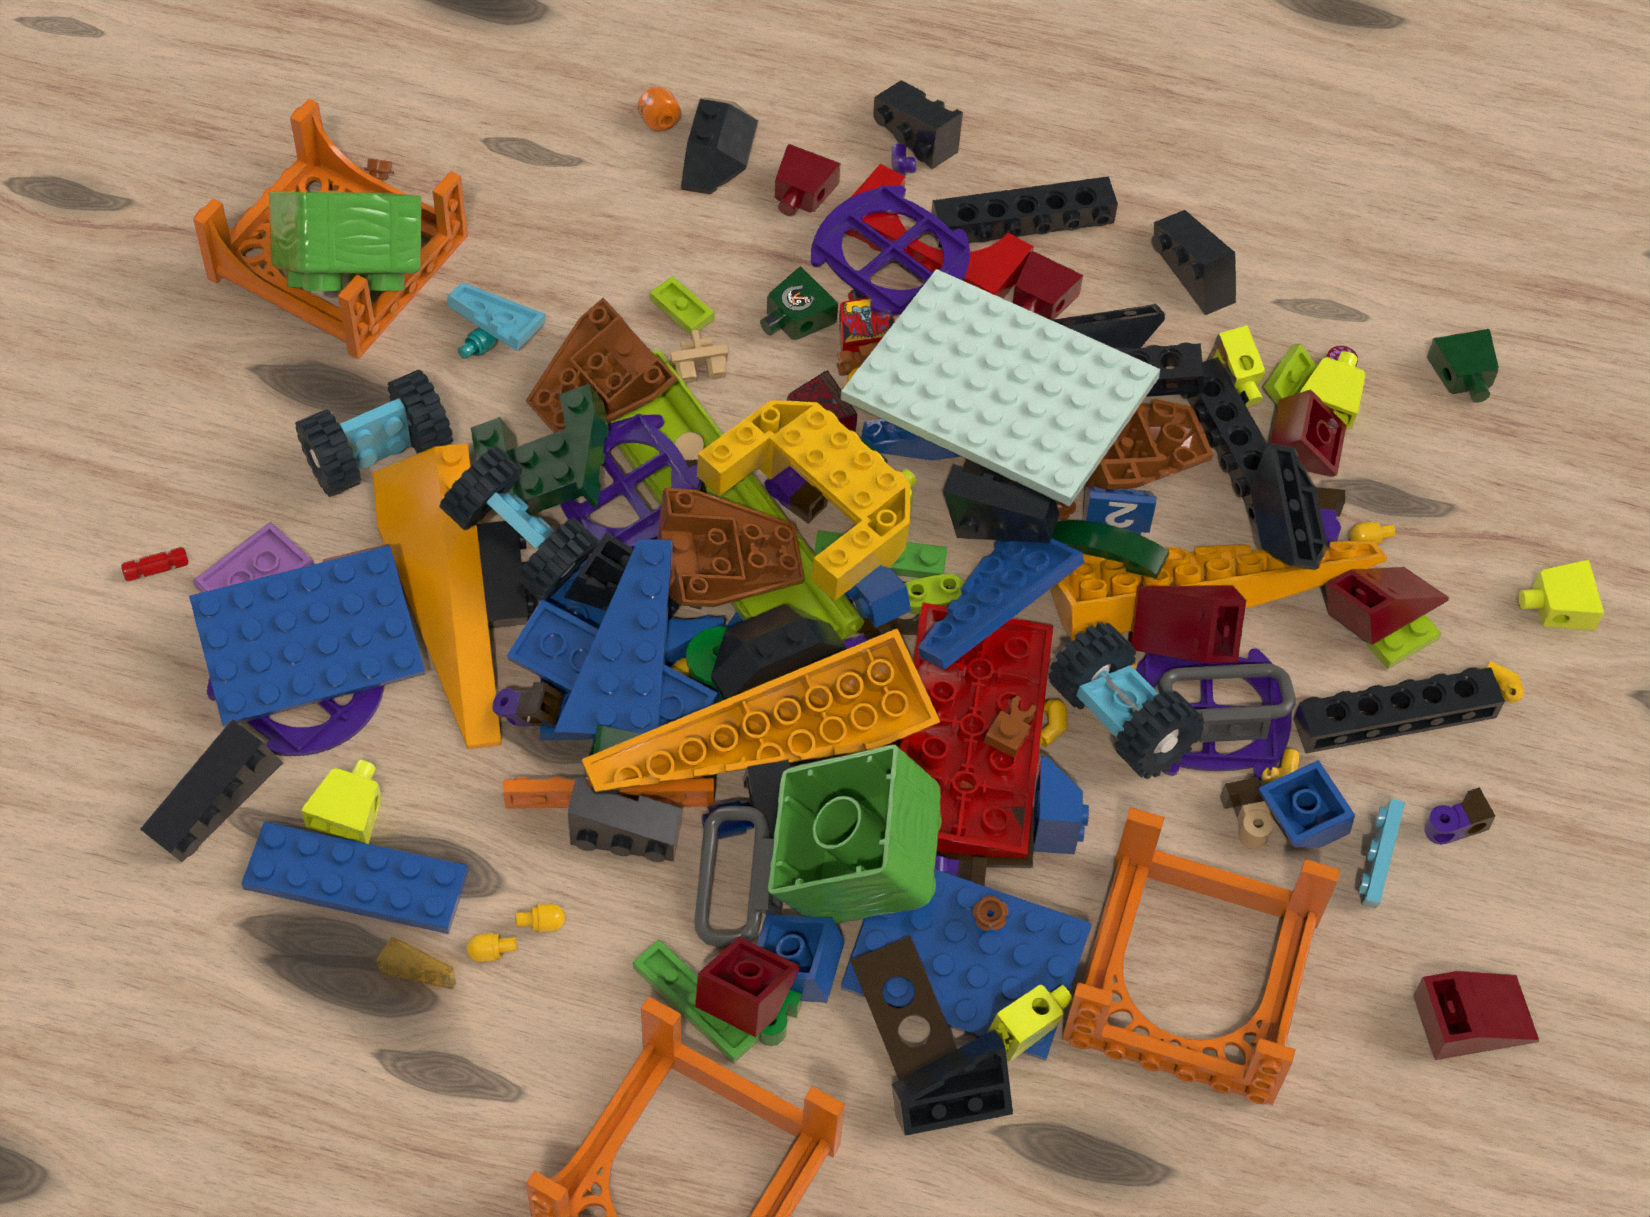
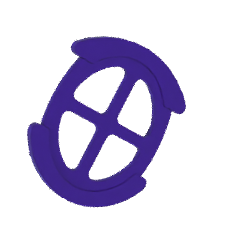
(886, 199)
(641, 430)
(304, 741)
(1261, 752)

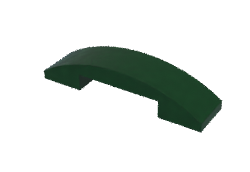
(1113, 543)

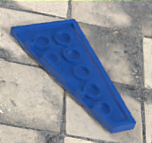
(996, 593)
(625, 664)

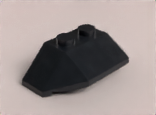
(717, 145)
(1118, 328)
(1288, 509)
(771, 648)

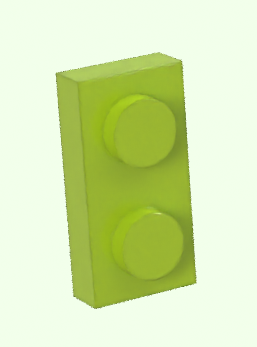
(682, 305)
(1291, 373)
(1406, 641)

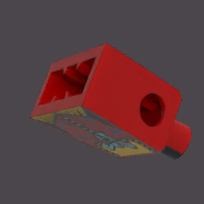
(860, 324)

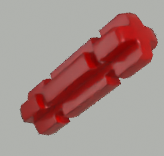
(154, 564)

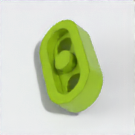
(934, 591)

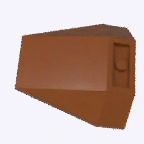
(609, 358)
(725, 549)

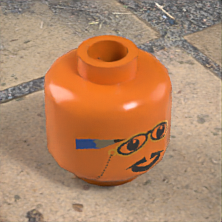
(657, 107)

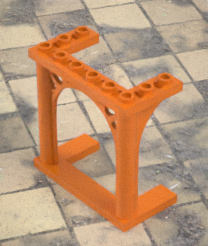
(319, 160)
(1091, 1006)
(815, 1126)

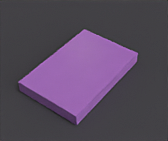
(259, 556)

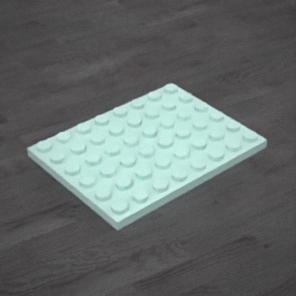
(1001, 386)

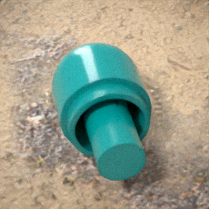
(477, 343)

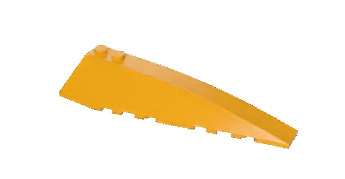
(442, 582)
(1107, 593)
(819, 711)

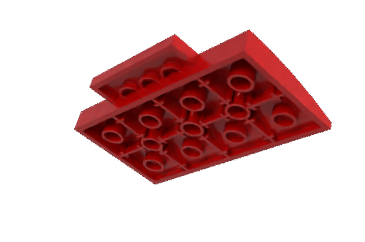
(967, 703)

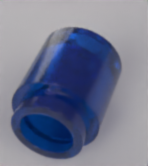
(729, 827)

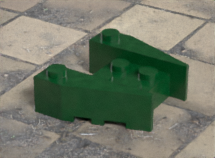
(561, 463)

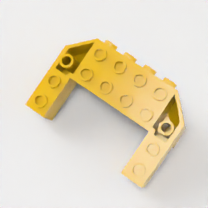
(834, 463)

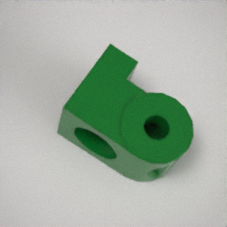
(776, 1030)

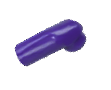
(900, 162)

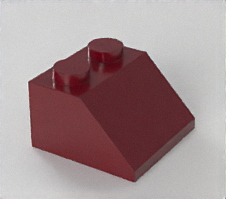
(1312, 430)
(745, 986)

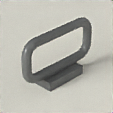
(1236, 722)
(760, 899)

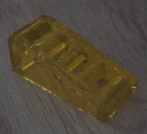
(409, 963)

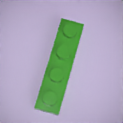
(915, 561)
(678, 986)

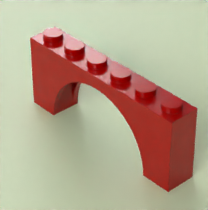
(990, 268)

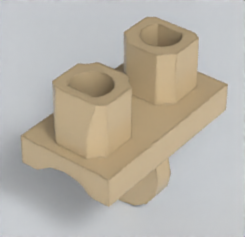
(698, 353)

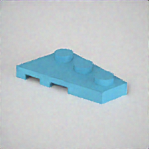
(496, 315)
(1380, 852)

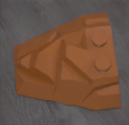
(1152, 446)

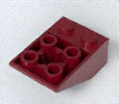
(1380, 600)
(1189, 622)
(1473, 1013)

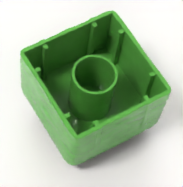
(345, 233)
(856, 836)

